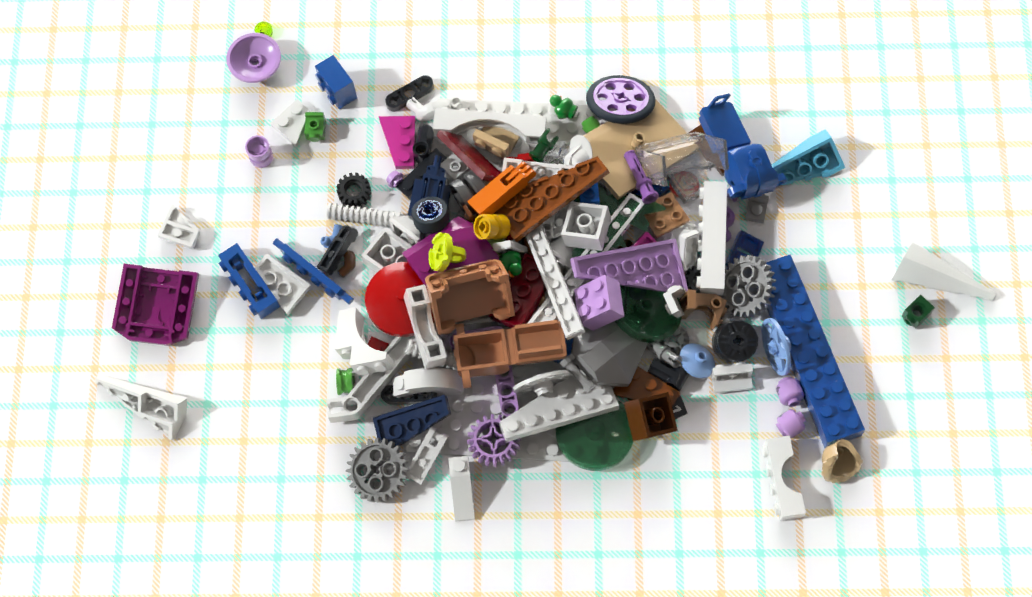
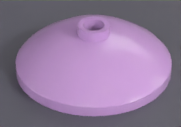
(252, 49)

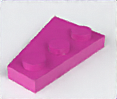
(400, 139)

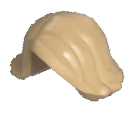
(840, 461)

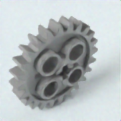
(747, 286)
(389, 483)

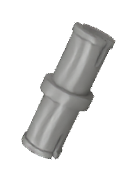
(664, 353)

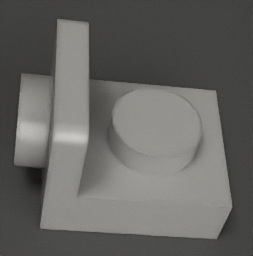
(757, 209)

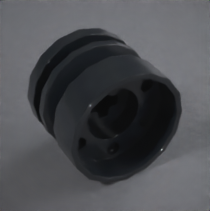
(723, 341)

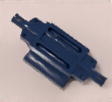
(431, 185)

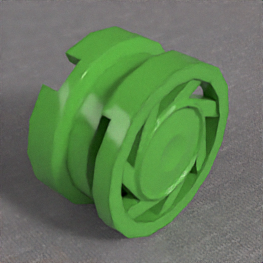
(344, 380)

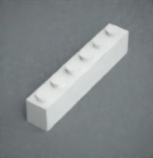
(713, 238)

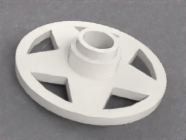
(542, 383)

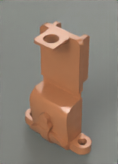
(495, 350)

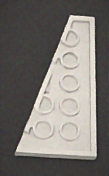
(562, 407)

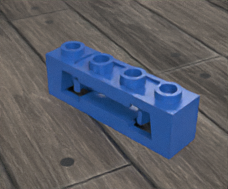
(264, 305)

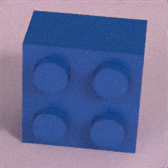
(335, 82)

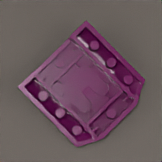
(462, 236)
(155, 304)

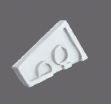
(282, 282)

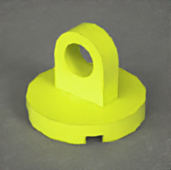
(444, 252)

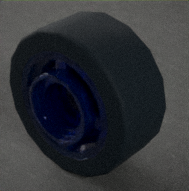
(430, 215)

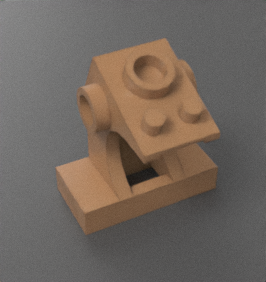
(695, 301)

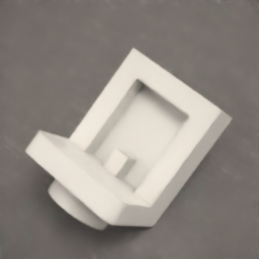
(673, 306)

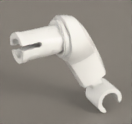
(427, 112)

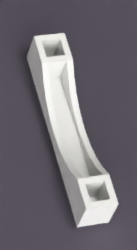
(457, 121)

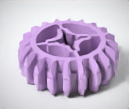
(486, 442)

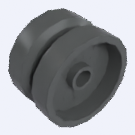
(466, 190)

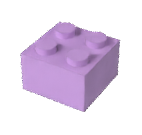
(599, 302)

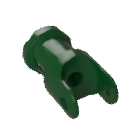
(543, 147)

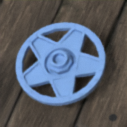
(776, 346)

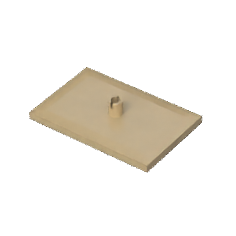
(613, 140)

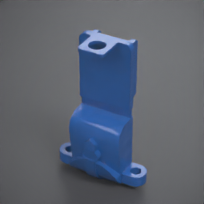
(747, 162)

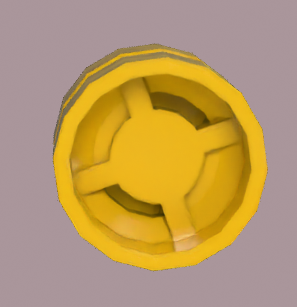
(491, 226)

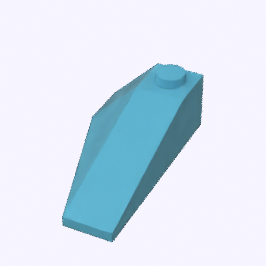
(810, 159)

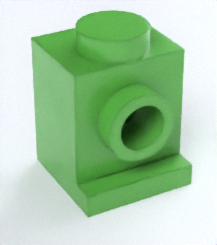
(315, 126)

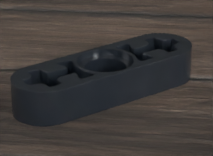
(410, 86)
(416, 398)

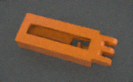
(502, 189)

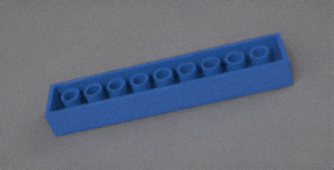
(812, 357)

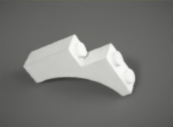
(351, 345)

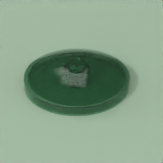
(646, 315)
(596, 441)

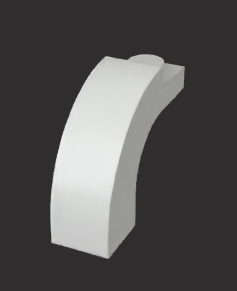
(428, 380)

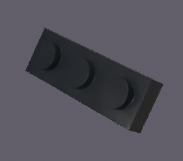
(407, 183)

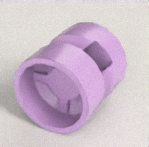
(259, 151)

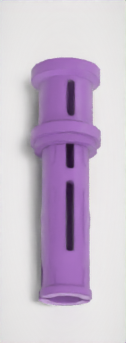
(643, 183)

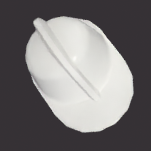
(579, 151)

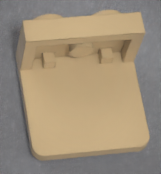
(495, 140)

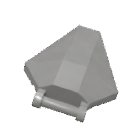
(604, 356)

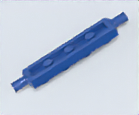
(316, 275)

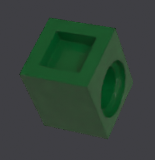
(921, 305)

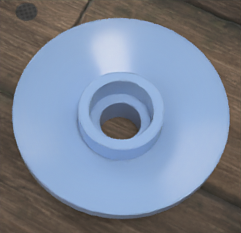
(697, 360)

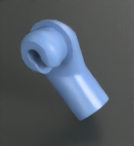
(326, 241)

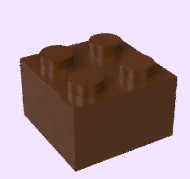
(650, 416)

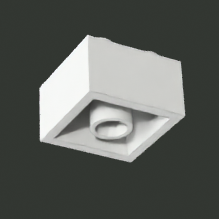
(586, 226)

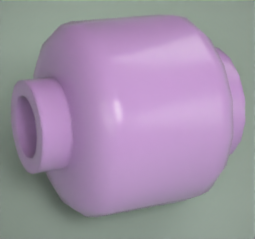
(789, 391)
(791, 423)

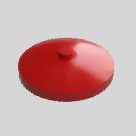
(386, 299)

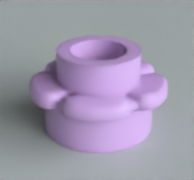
(394, 178)

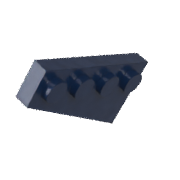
(411, 420)

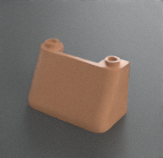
(469, 294)

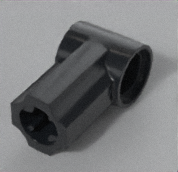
(423, 143)
(671, 376)

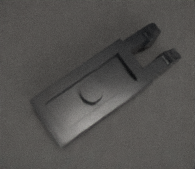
(337, 249)

